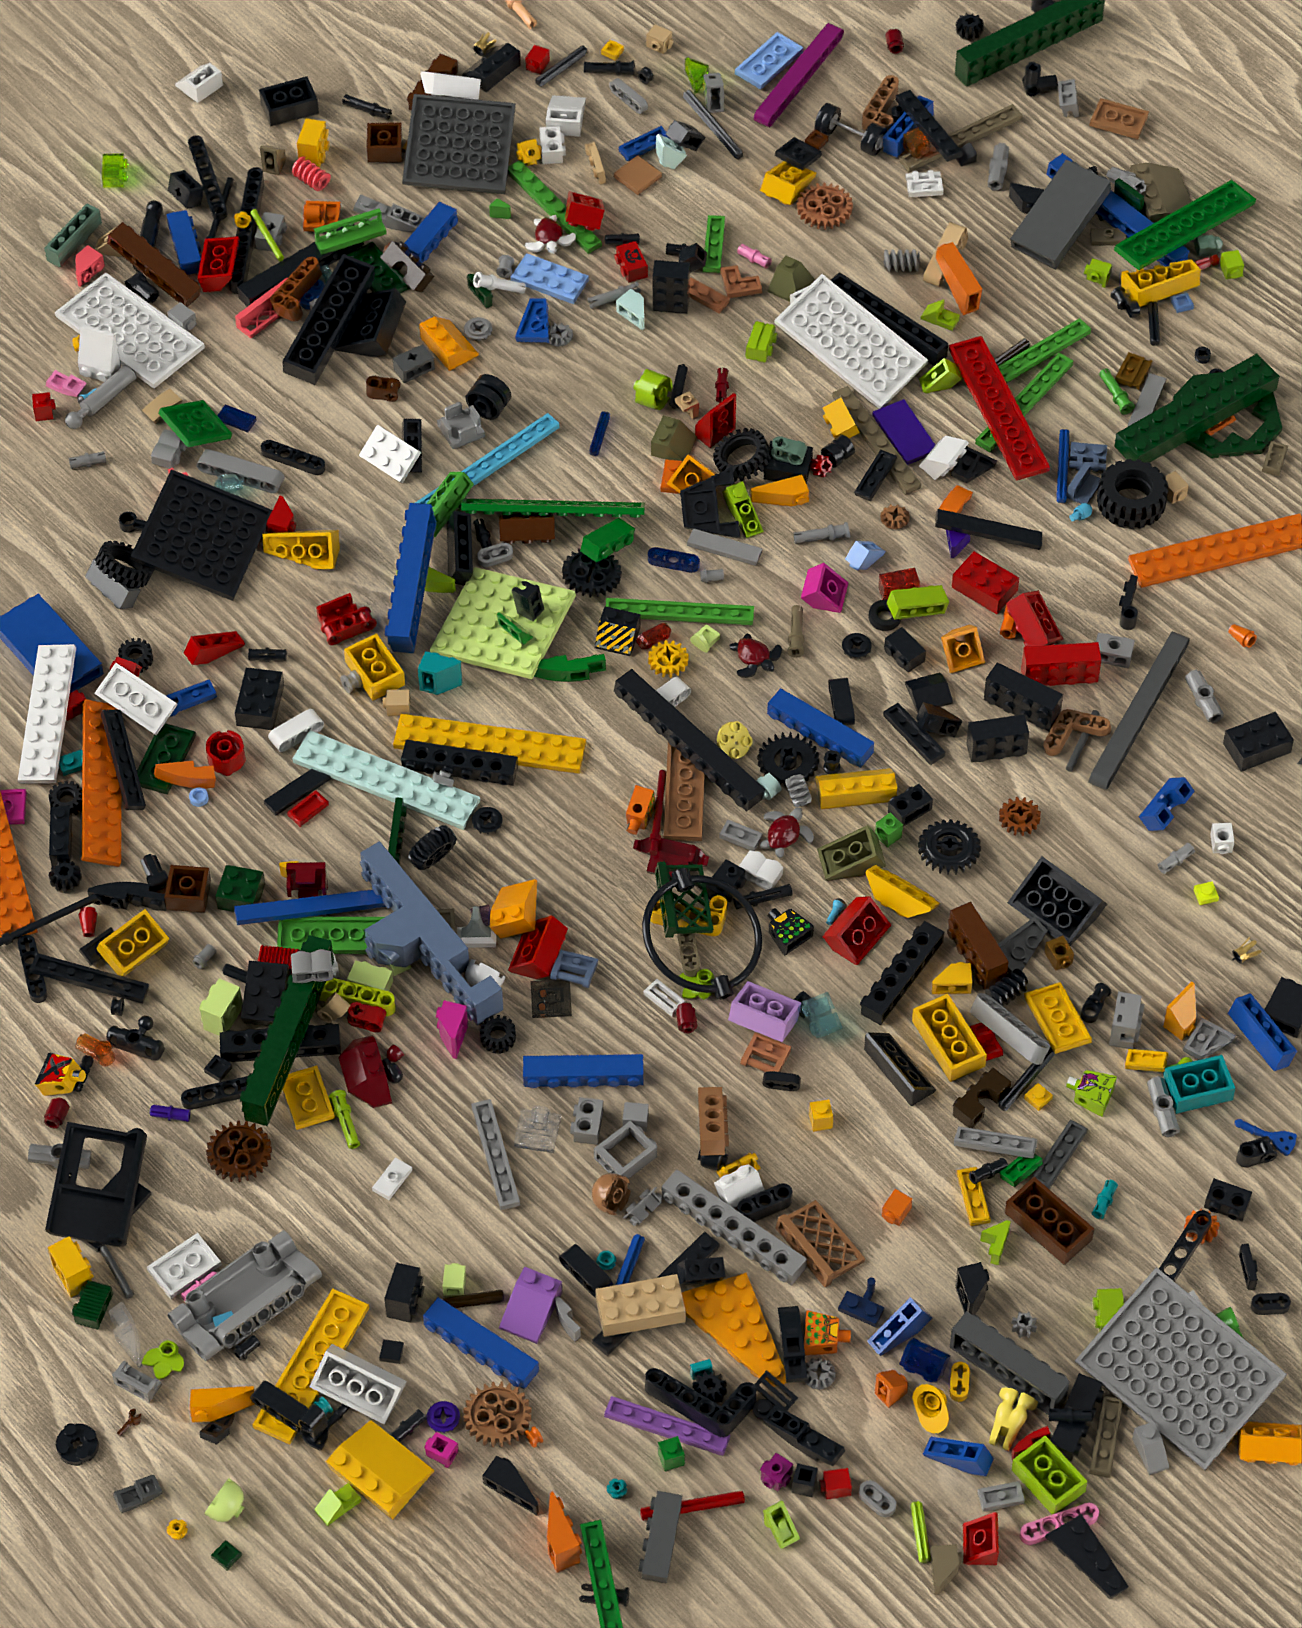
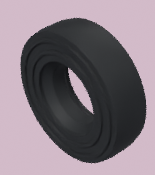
(878, 623)

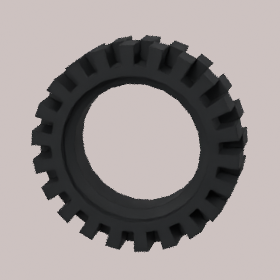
(738, 440)
(106, 562)

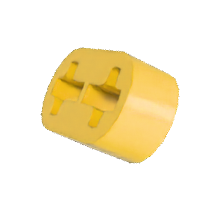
(964, 1382)

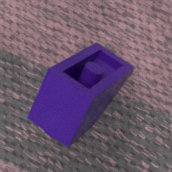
(956, 542)

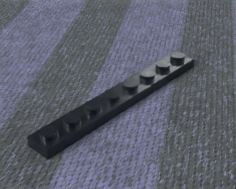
(701, 1248)

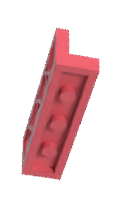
(254, 311)

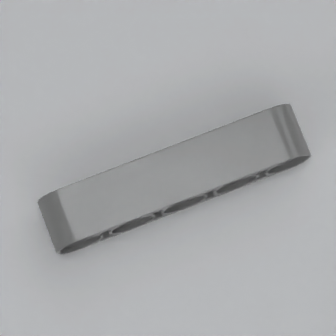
(250, 473)
(1010, 1028)

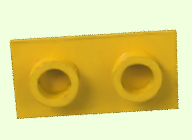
(750, 1159)

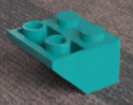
(439, 673)

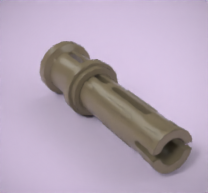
(796, 637)

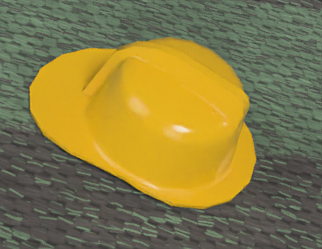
(931, 1408)

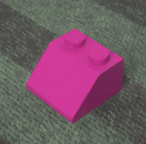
(824, 589)
(452, 1025)

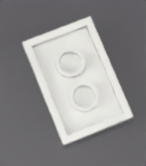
(390, 453)
(184, 1266)

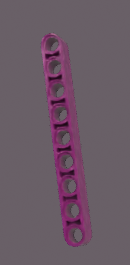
(798, 75)

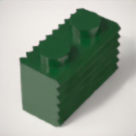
(92, 1304)

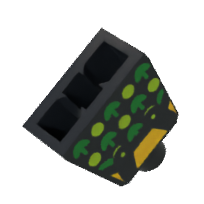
(789, 929)

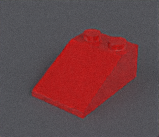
(584, 211)
(717, 422)

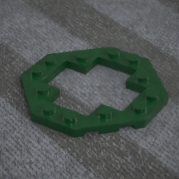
(1234, 444)

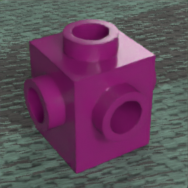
(776, 1472)

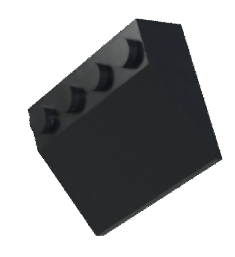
(373, 324)
(1057, 901)

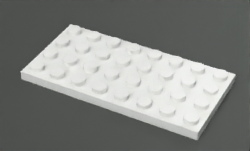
(144, 336)
(851, 341)

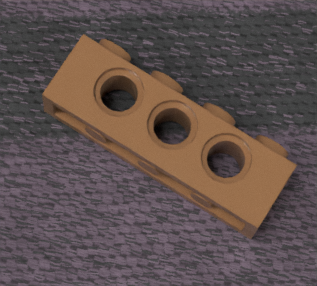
(711, 1121)

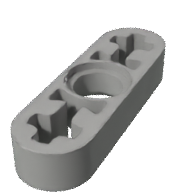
(628, 95)

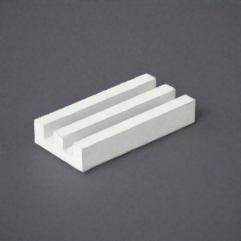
(671, 1011)

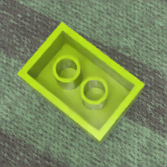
(1049, 1475)

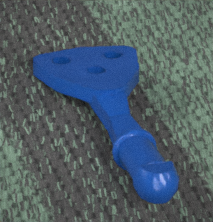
(1274, 1136)

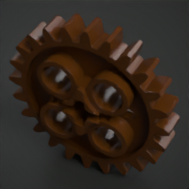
(223, 1144)

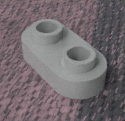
(494, 554)
(878, 1499)

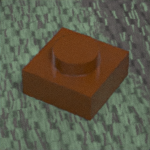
(816, 139)

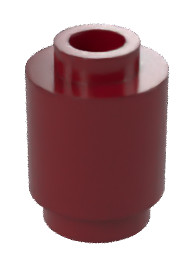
(894, 41)
(686, 1018)
(56, 1113)

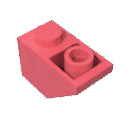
(88, 264)

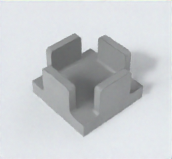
(460, 425)

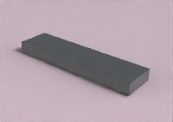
(1060, 1153)

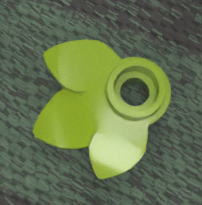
(701, 974)
(163, 1362)

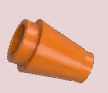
(1242, 635)

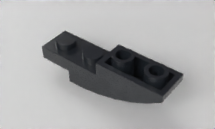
(120, 894)
(792, 1344)
(802, 1437)

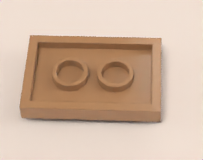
(1119, 118)

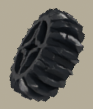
(432, 847)

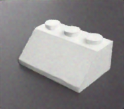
(450, 85)

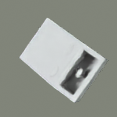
(566, 113)

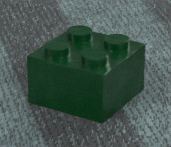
(239, 887)

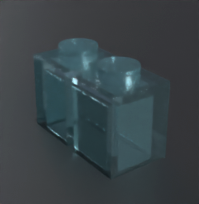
(820, 1015)

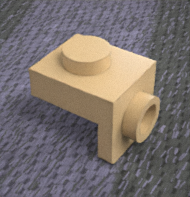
(688, 404)

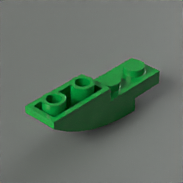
(578, 669)

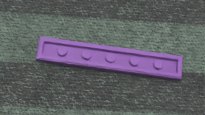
(665, 1425)

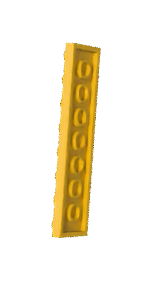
(332, 1325)

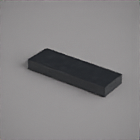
(875, 475)

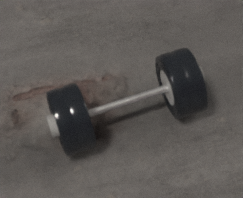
(829, 118)

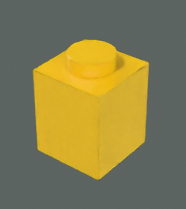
(821, 1115)

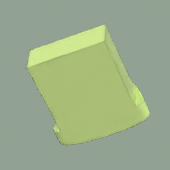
(705, 638)

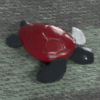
(755, 655)

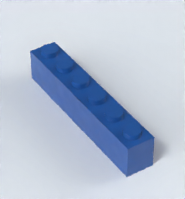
(820, 728)
(583, 1070)
(480, 1343)

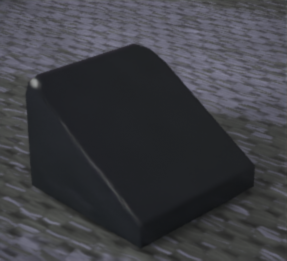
(969, 155)

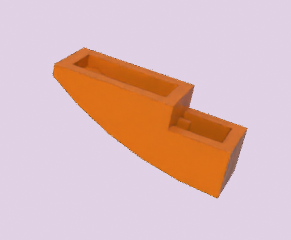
(186, 774)

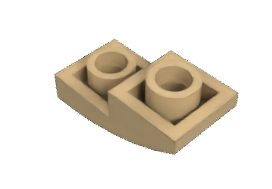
(165, 399)

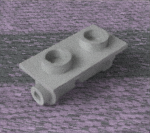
(648, 1200)

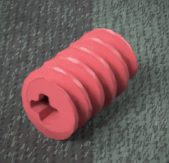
(311, 174)

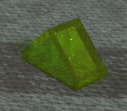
(695, 72)

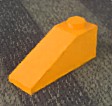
(785, 492)
(216, 1403)

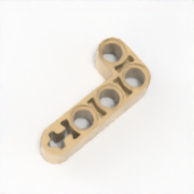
(953, 233)

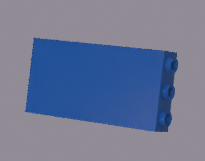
(38, 624)

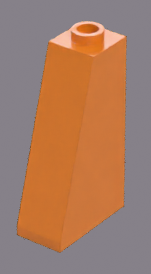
(959, 278)

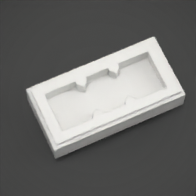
(392, 1179)

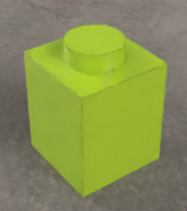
(1231, 264)

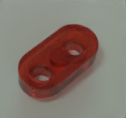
(652, 636)

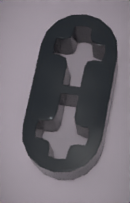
(781, 1081)
(1270, 1303)

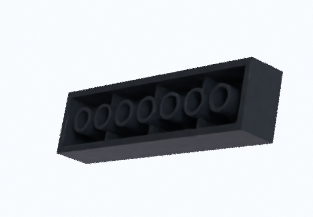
(328, 319)

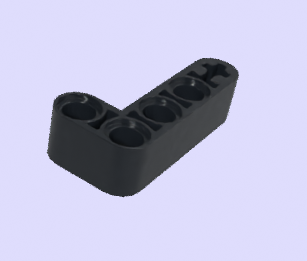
(306, 1421)

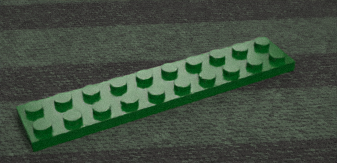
(1184, 224)
(561, 507)

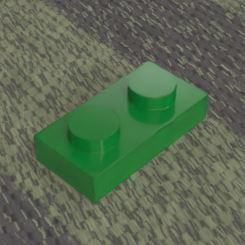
(1020, 1169)

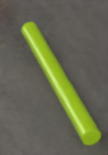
(267, 235)

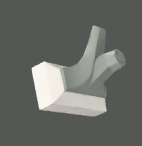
(476, 933)

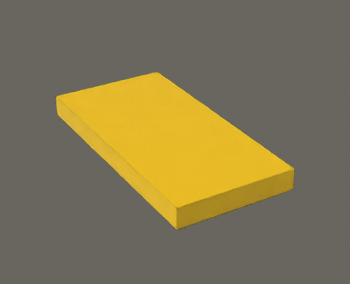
(1057, 1017)

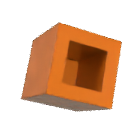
(896, 1207)

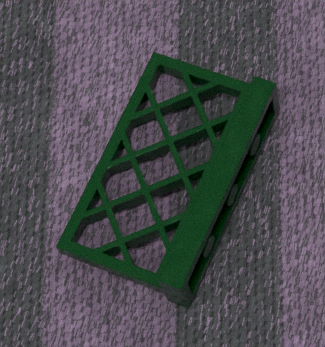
(667, 903)

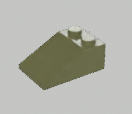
(851, 854)

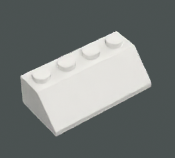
(357, 1383)

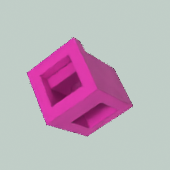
(441, 1442)

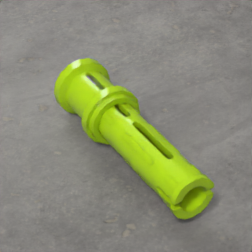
(342, 1111)

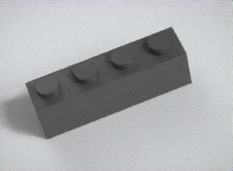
(661, 1536)

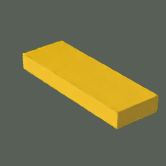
(973, 1198)

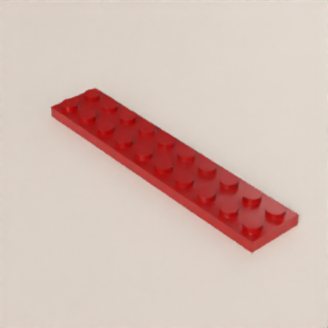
(999, 408)

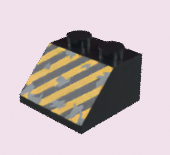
(617, 631)

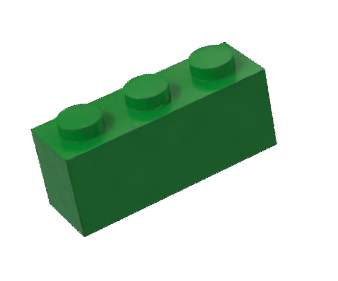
(607, 539)

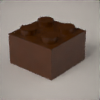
(384, 142)
(187, 888)

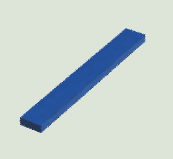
(307, 907)

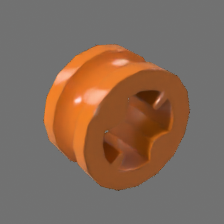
(534, 1436)

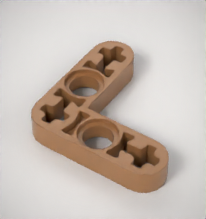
(1101, 728)

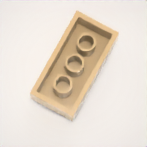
(640, 1305)

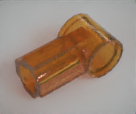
(95, 1049)

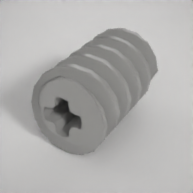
(902, 260)

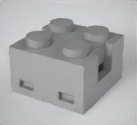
(1126, 1020)

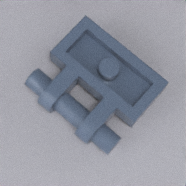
(1090, 453)

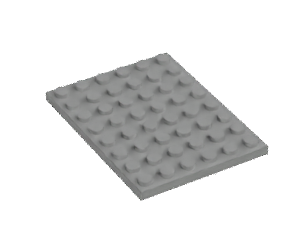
(1180, 1368)

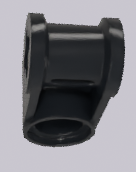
(1259, 1151)

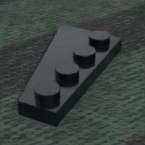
(1084, 1549)

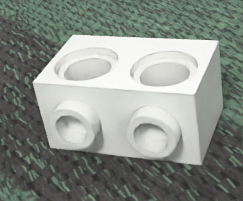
(551, 145)

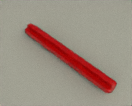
(703, 1503)

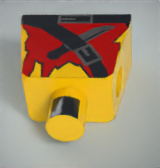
(59, 1075)

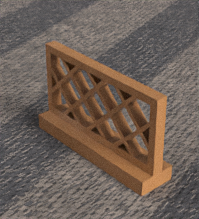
(815, 1261)

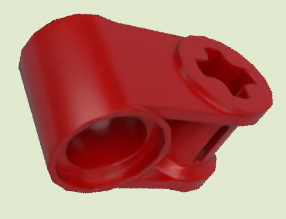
(367, 1017)

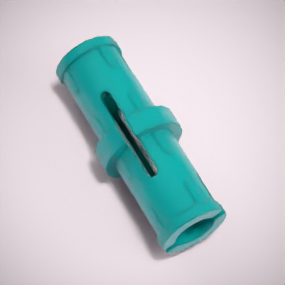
(1104, 1199)

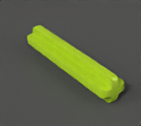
(920, 1532)

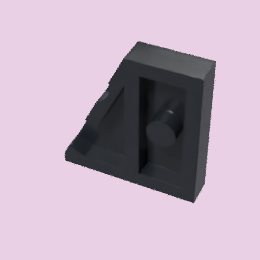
(972, 465)

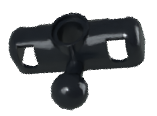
(126, 1039)

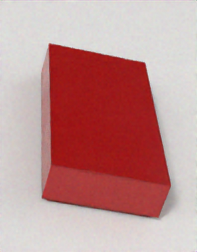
(308, 808)

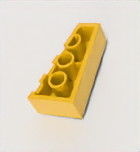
(1160, 282)

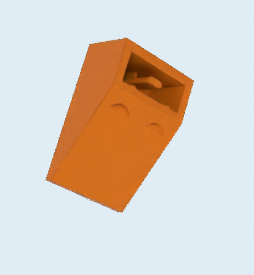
(562, 1543)

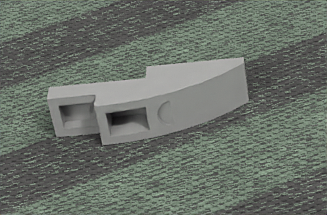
(392, 217)

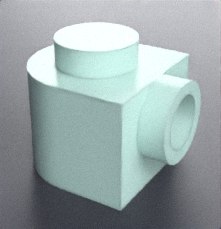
(771, 786)

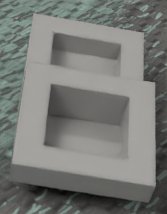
(565, 1317)

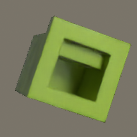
(1098, 272)

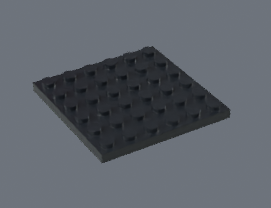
(201, 535)

